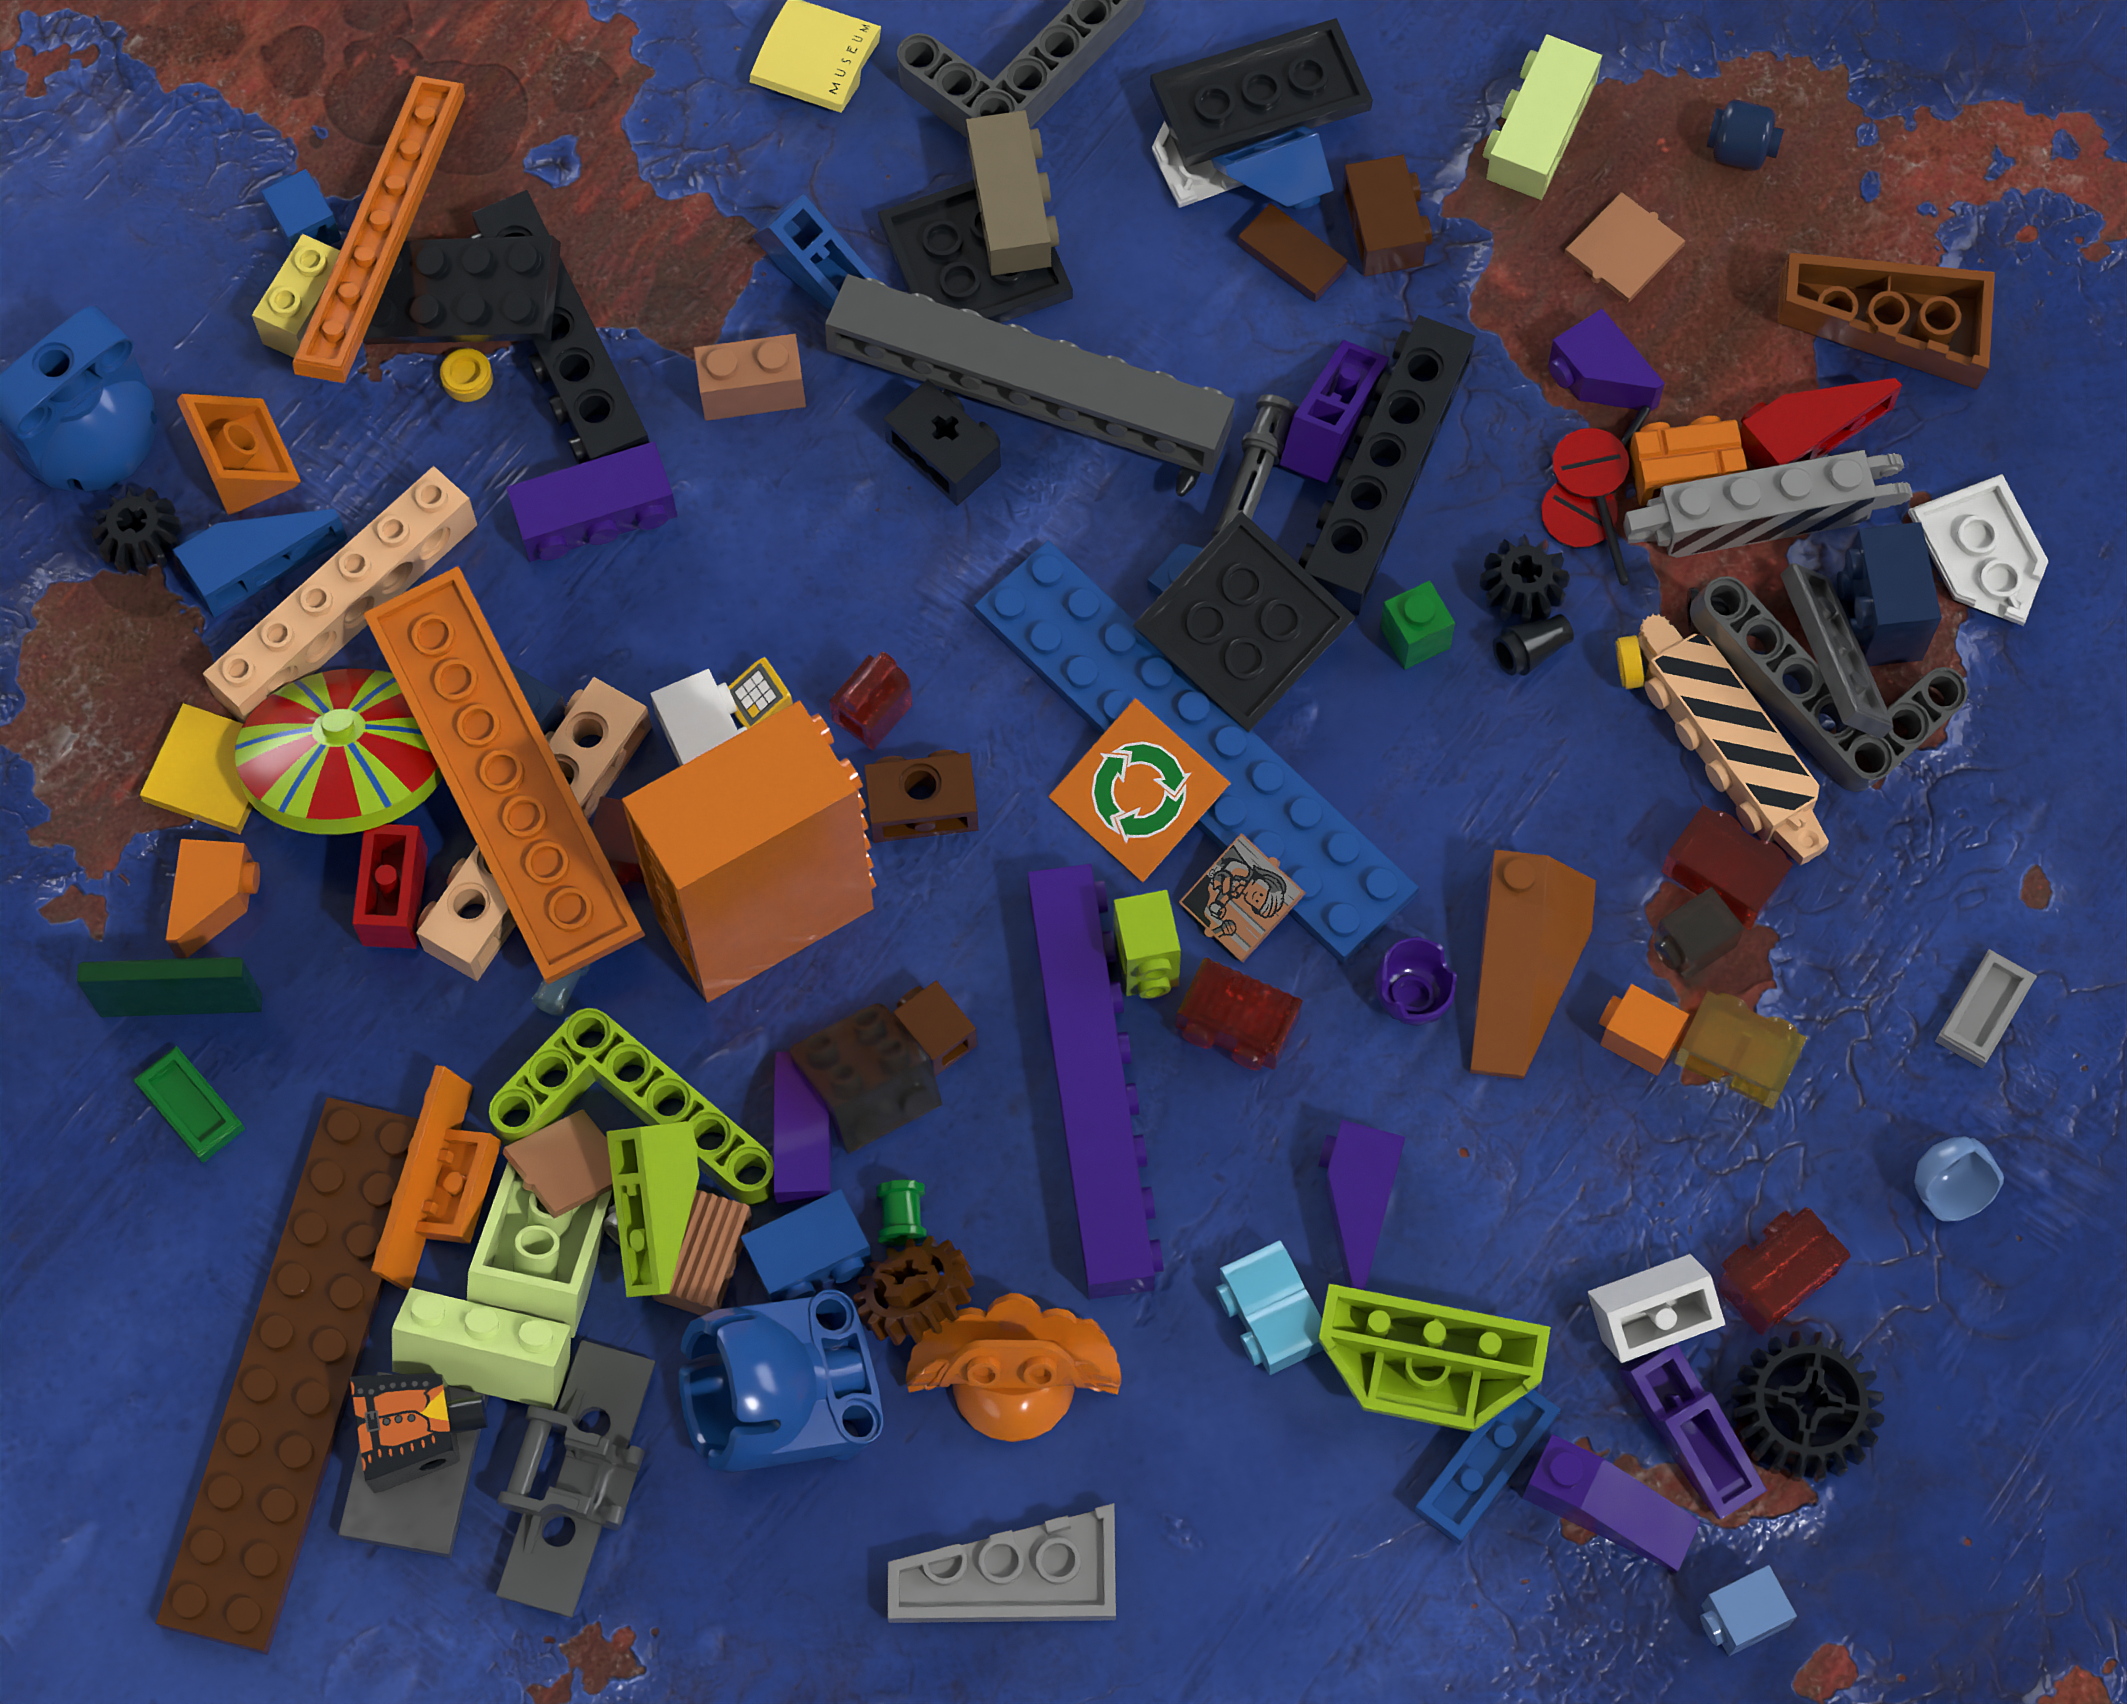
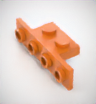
(439, 1183)

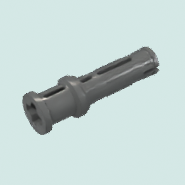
(1258, 447)

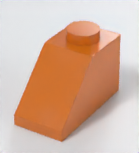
(209, 892)

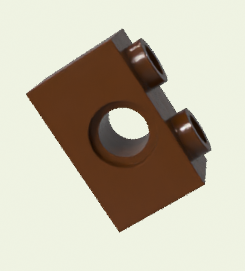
(946, 812)

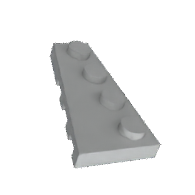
(1022, 1575)

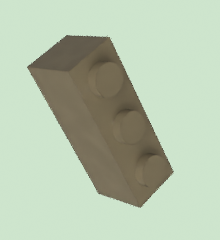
(1011, 192)

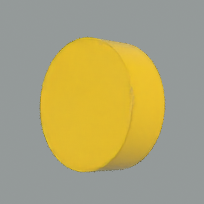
(466, 375)
(1629, 662)

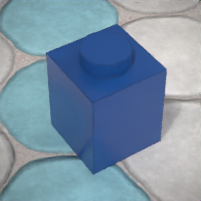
(300, 209)

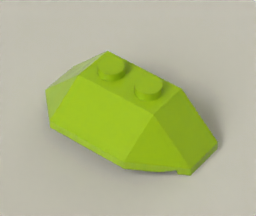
(1430, 1357)

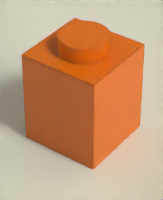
(1642, 1028)

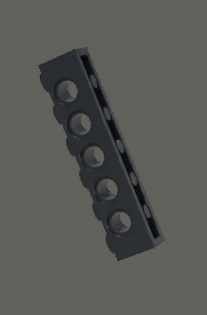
(1427, 349)
(575, 353)

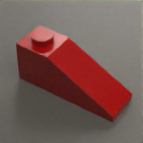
(1813, 421)

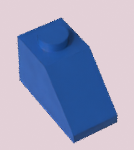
(1282, 167)

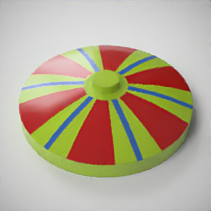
(335, 754)

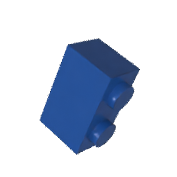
(808, 1249)

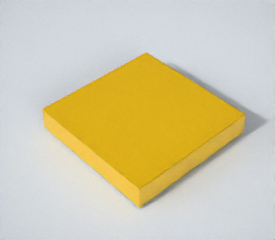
(199, 771)

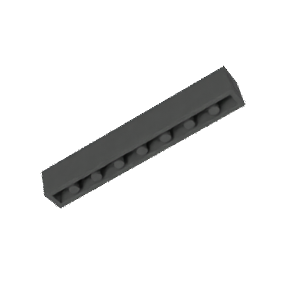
(1030, 373)

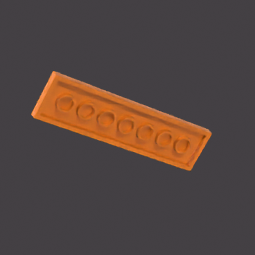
(503, 775)

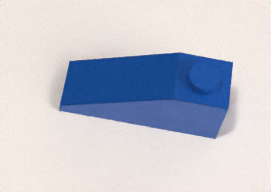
(810, 250)
(250, 554)

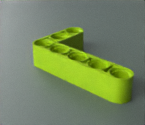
(639, 1096)

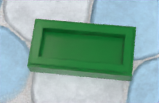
(189, 1104)

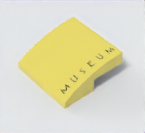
(815, 54)

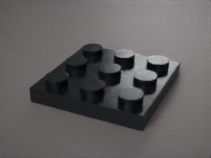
(945, 257)
(1243, 621)

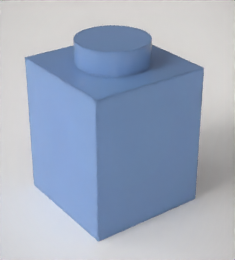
(1746, 1611)

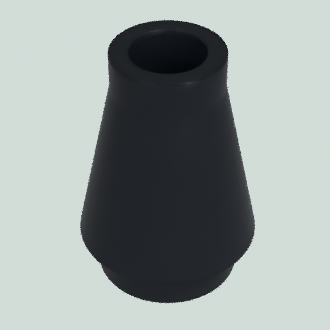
(1529, 644)

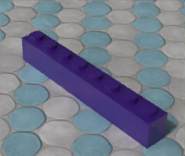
(1092, 1083)

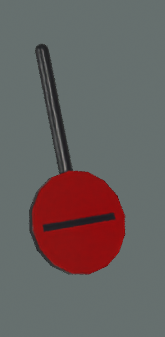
(1591, 467)
(1576, 520)

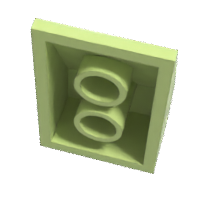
(535, 1260)

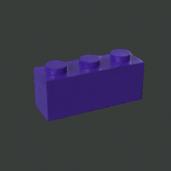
(592, 502)

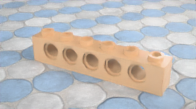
(331, 602)
(474, 942)

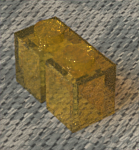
(1742, 1043)

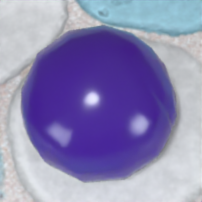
(1415, 981)

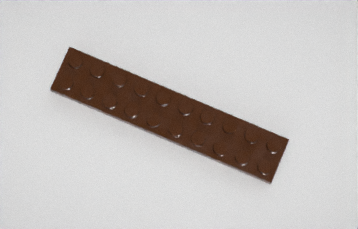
(290, 1385)

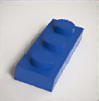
(1485, 1466)

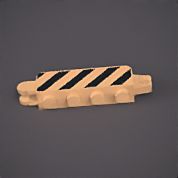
(1732, 737)

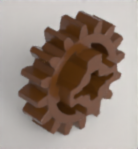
(914, 1290)

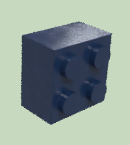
(1890, 593)

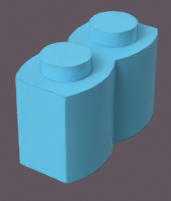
(1272, 1306)

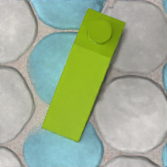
(653, 1195)

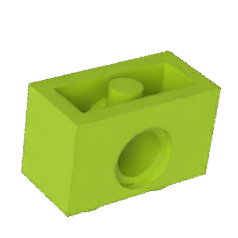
(1147, 944)

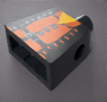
(410, 1426)

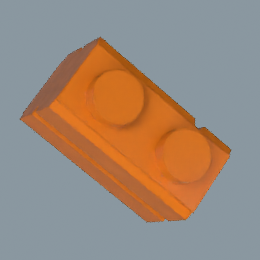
(1684, 454)

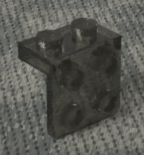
(868, 1075)

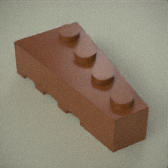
(1894, 310)

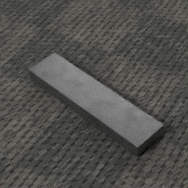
(1837, 651)

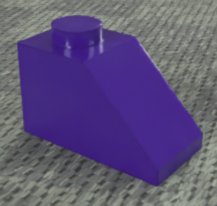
(1603, 366)

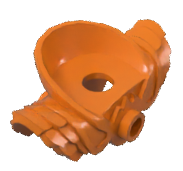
(1014, 1365)

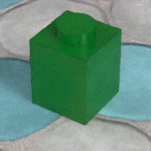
(1417, 625)

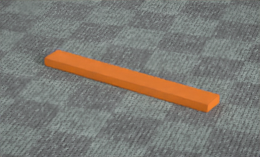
(378, 230)

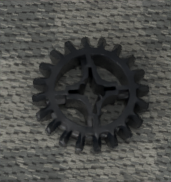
(1830, 1408)

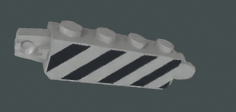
(1767, 503)

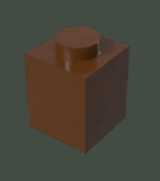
(936, 1025)

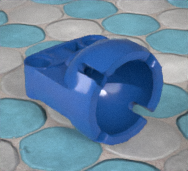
(79, 405)
(779, 1384)

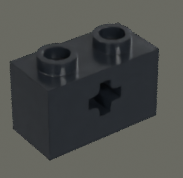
(949, 465)

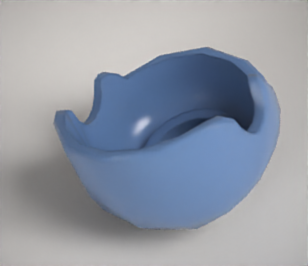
(1957, 1178)

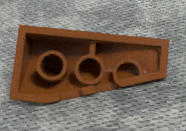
(1530, 945)

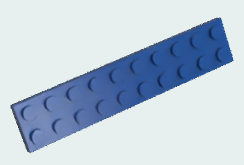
(1101, 664)

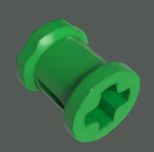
(901, 1212)

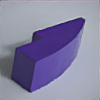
(800, 1137)
(1693, 1429)

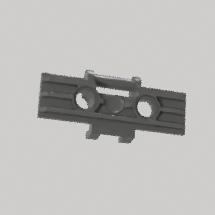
(591, 1483)

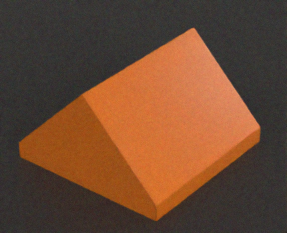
(239, 448)

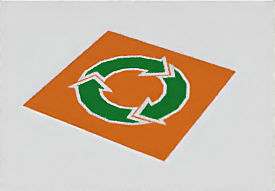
(1139, 790)

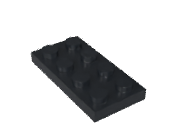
(1260, 91)
(469, 291)

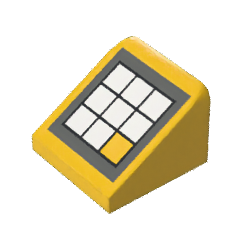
(759, 694)

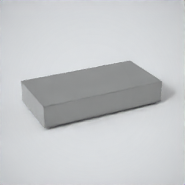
(1985, 1008)

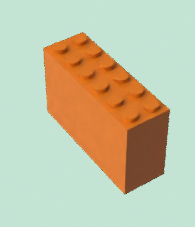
(754, 849)

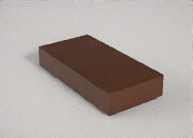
(1292, 252)

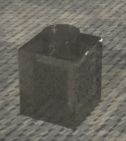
(1697, 934)

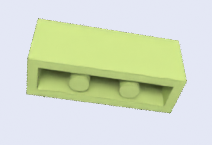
(1541, 116)
(482, 1348)

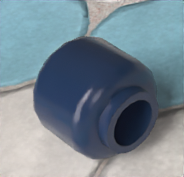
(1744, 135)

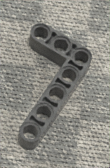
(1031, 67)
(1801, 711)

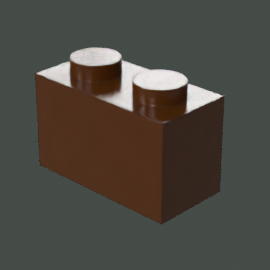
(1385, 215)

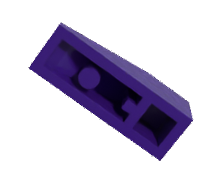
(1332, 411)
(1358, 1191)
(1610, 1503)

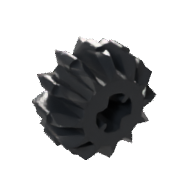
(117, 529)
(1543, 576)

